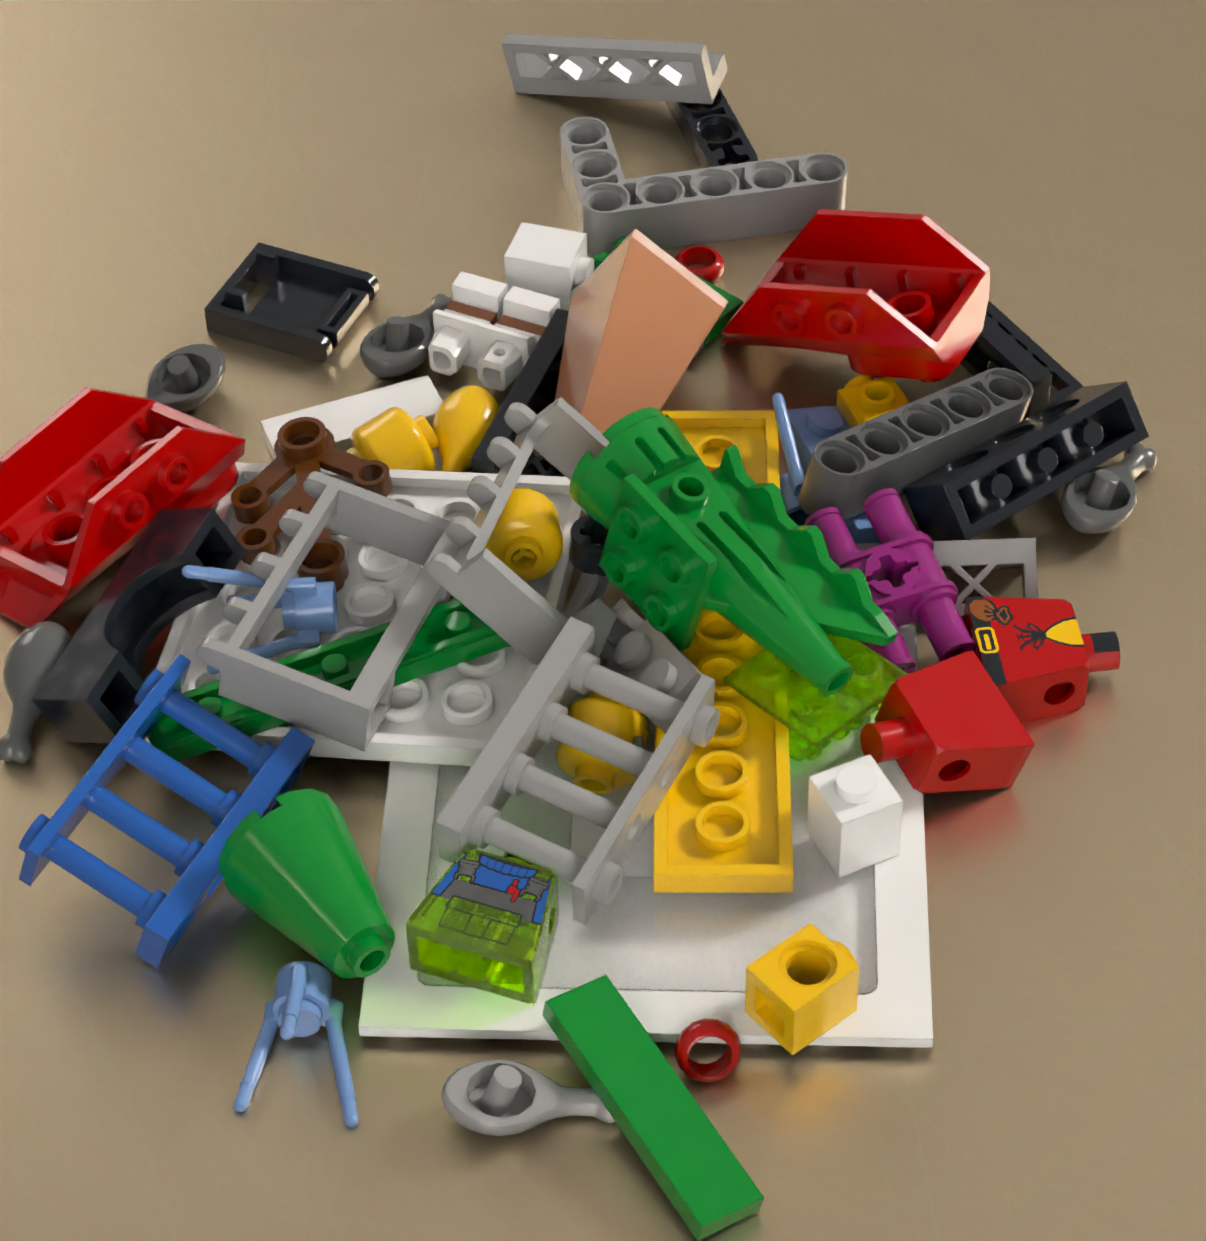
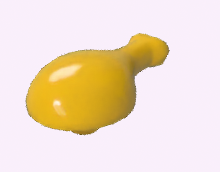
(462, 425)

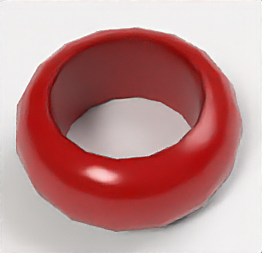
(705, 256)
(712, 1071)

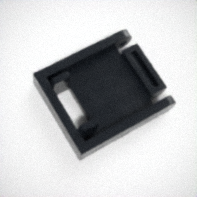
(303, 311)

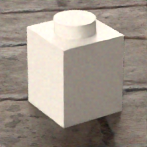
(548, 261)
(854, 815)

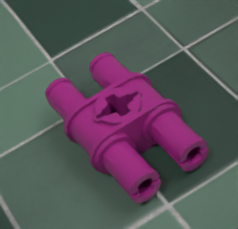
(900, 577)

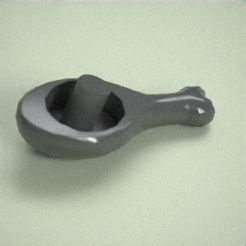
(401, 341)
(186, 377)
(1106, 494)
(24, 670)

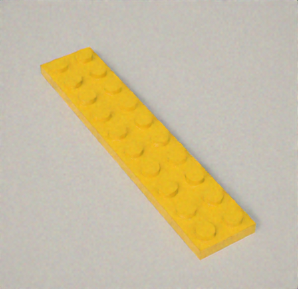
(730, 805)

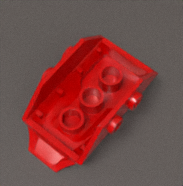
(873, 289)
(90, 487)

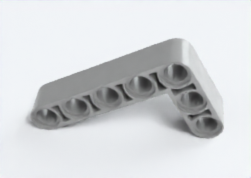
(695, 203)

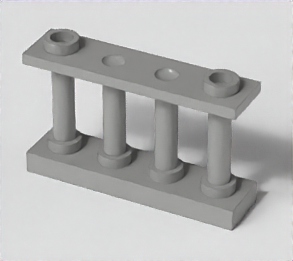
(542, 717)

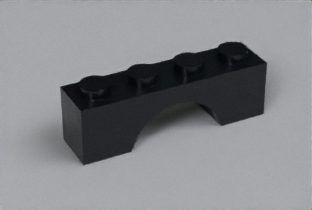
(99, 672)

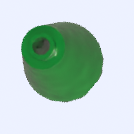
(310, 882)

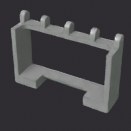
(485, 581)
(301, 698)

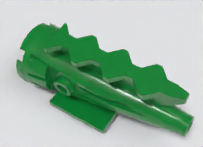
(720, 545)

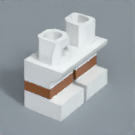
(489, 329)

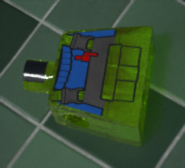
(487, 925)

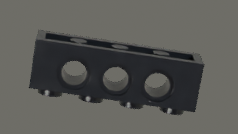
(1026, 462)

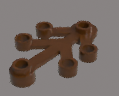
(302, 448)

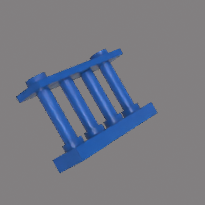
(163, 915)

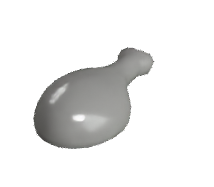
(512, 1098)

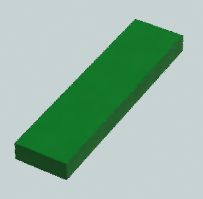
(652, 1107)

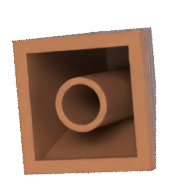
(633, 332)

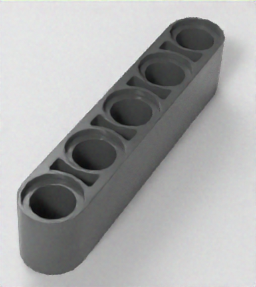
(912, 440)

